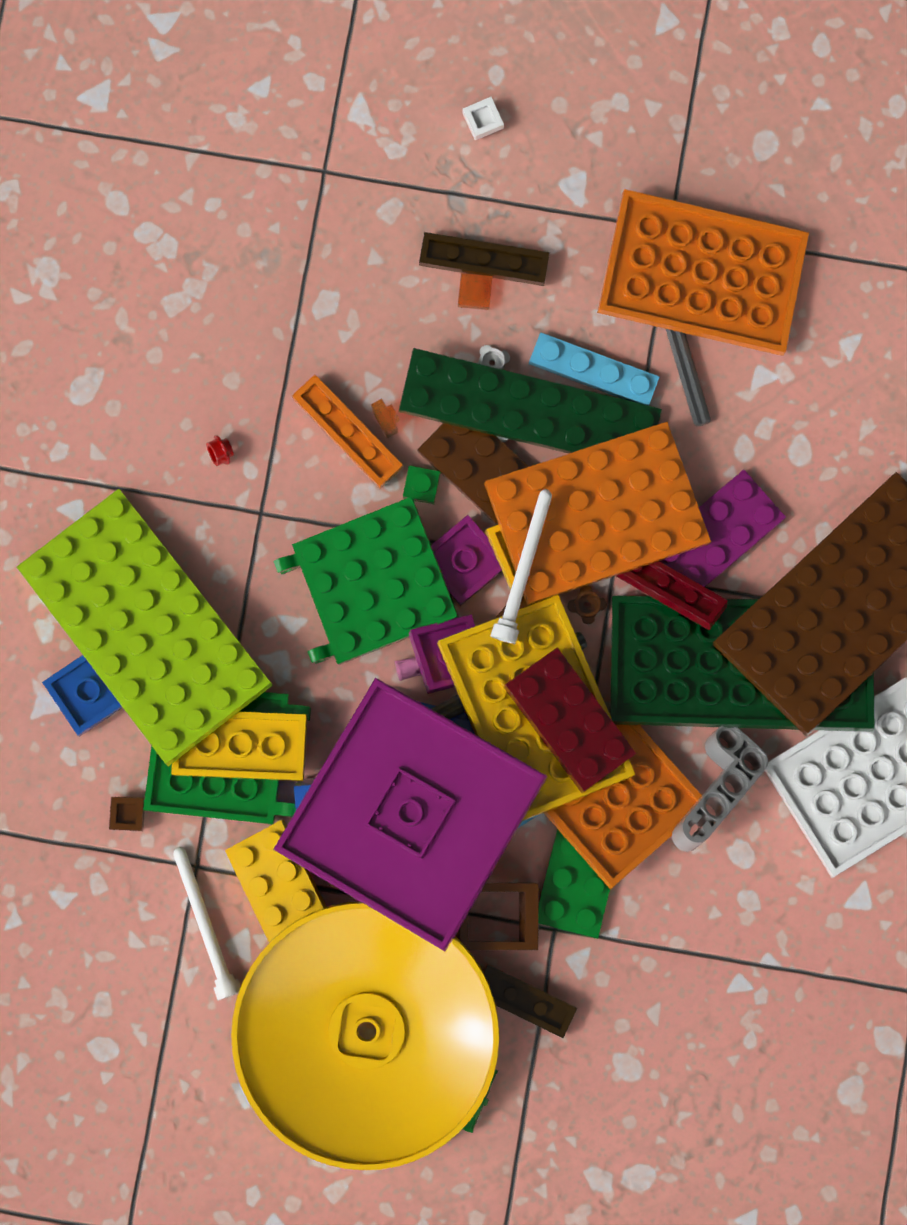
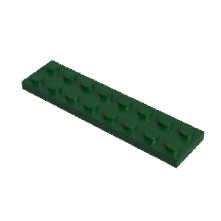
(517, 404)

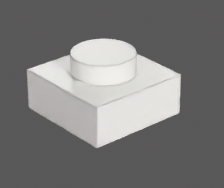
(483, 118)

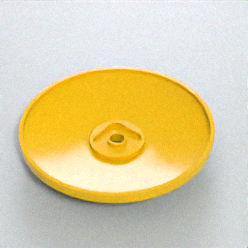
(354, 1096)

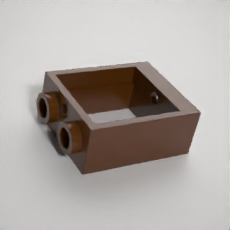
(527, 919)

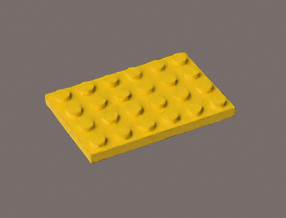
(483, 667)

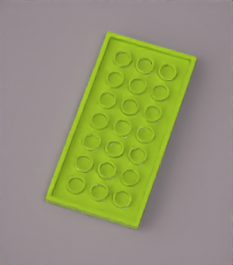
(144, 627)

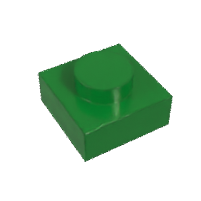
(421, 484)

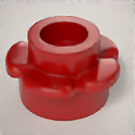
(220, 451)

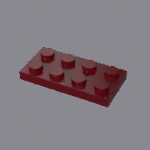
(569, 720)

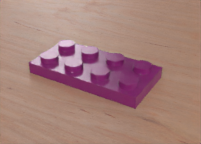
(735, 522)

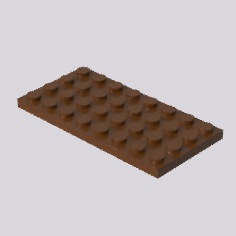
(830, 614)

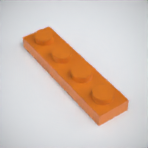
(347, 431)

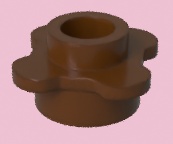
(596, 604)

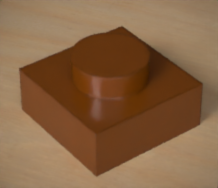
(126, 814)

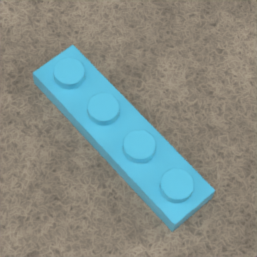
(593, 370)

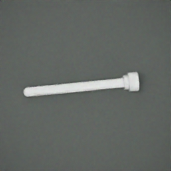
(506, 627)
(225, 983)

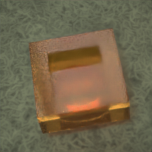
(475, 291)
(385, 417)

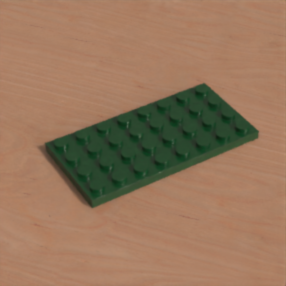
(675, 676)

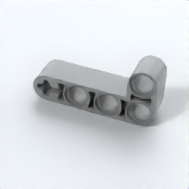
(717, 795)

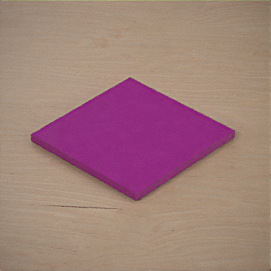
(410, 814)

